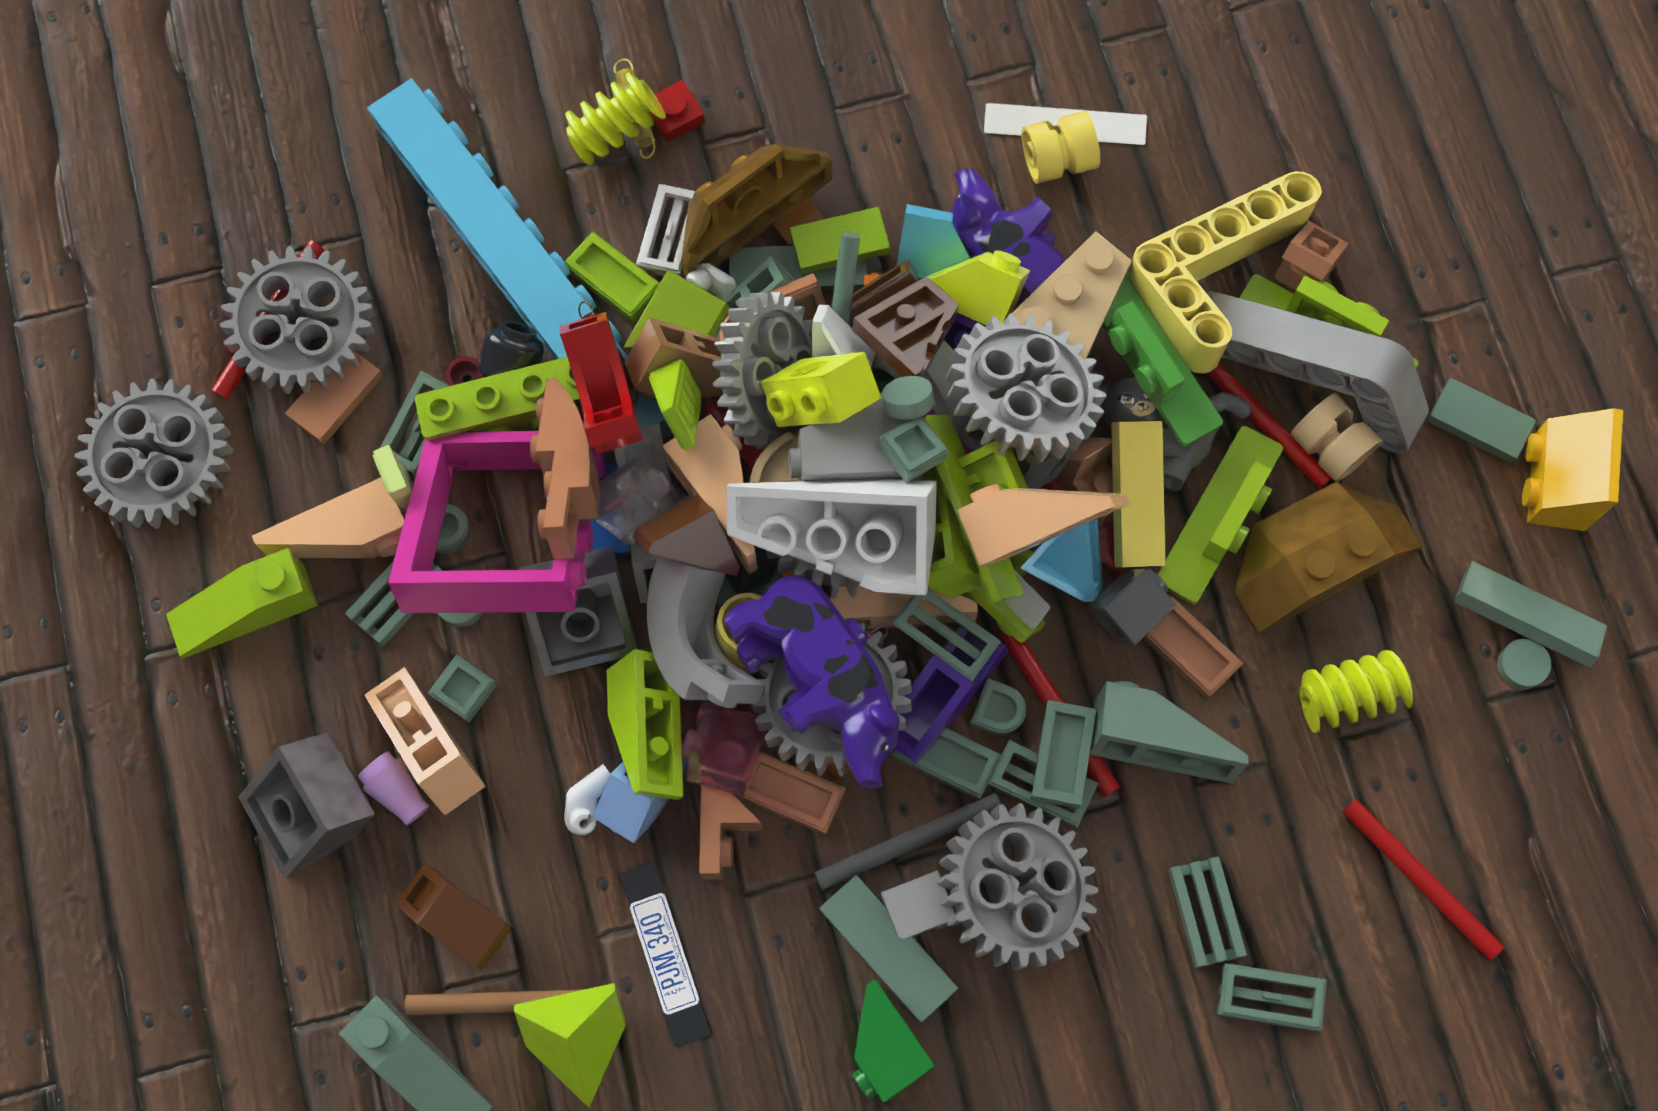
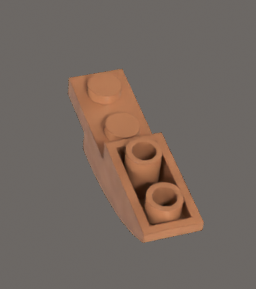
(567, 469)

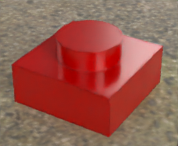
(680, 110)

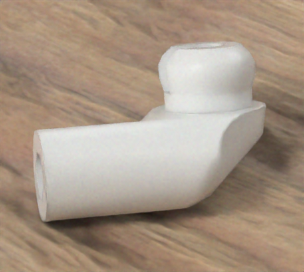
(712, 280)
(582, 801)

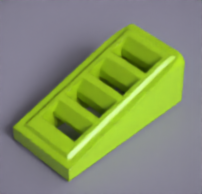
(678, 400)

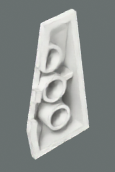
(855, 527)

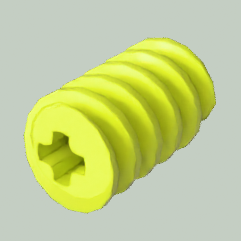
(612, 118)
(1354, 687)

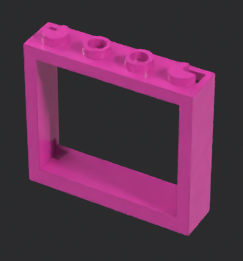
(477, 591)

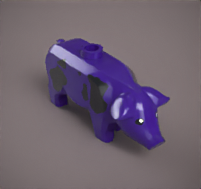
(1021, 233)
(826, 665)

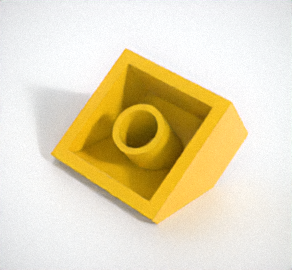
(1573, 469)

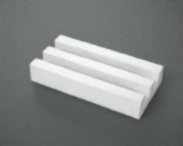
(661, 264)

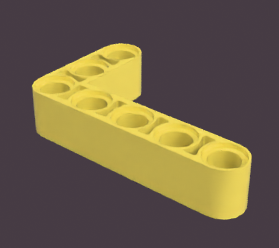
(1172, 263)

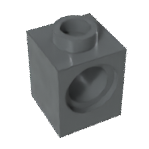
(1132, 605)

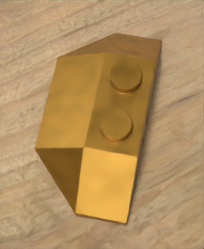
(749, 201)
(1318, 552)

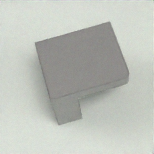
(916, 906)

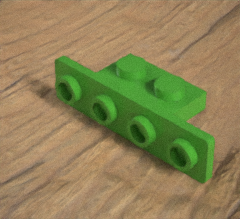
(1159, 368)

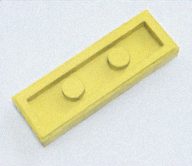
(1140, 475)

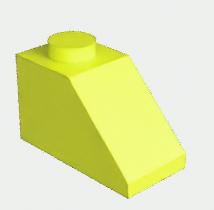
(984, 285)

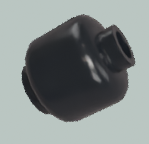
(509, 348)

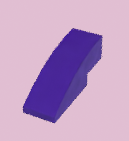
(941, 696)

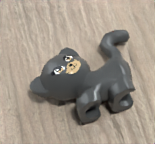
(1129, 403)

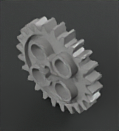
(307, 283)
(759, 341)
(1025, 387)
(142, 490)
(818, 741)
(1017, 887)

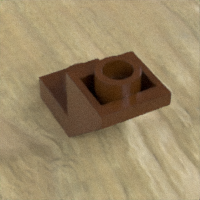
(453, 916)

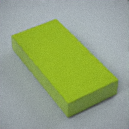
(819, 241)
(612, 276)

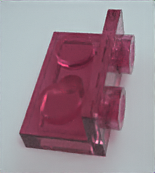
(723, 748)

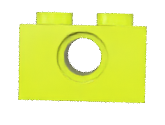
(821, 390)

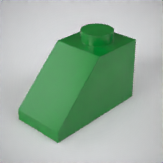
(886, 1049)

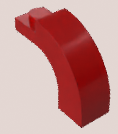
(601, 384)

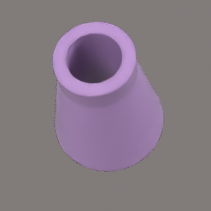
(392, 786)

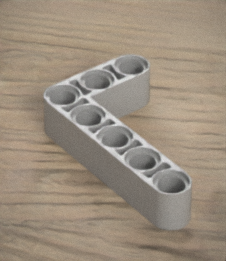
(1332, 357)

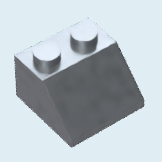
(596, 630)
(305, 803)

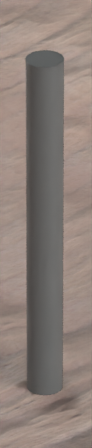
(903, 843)

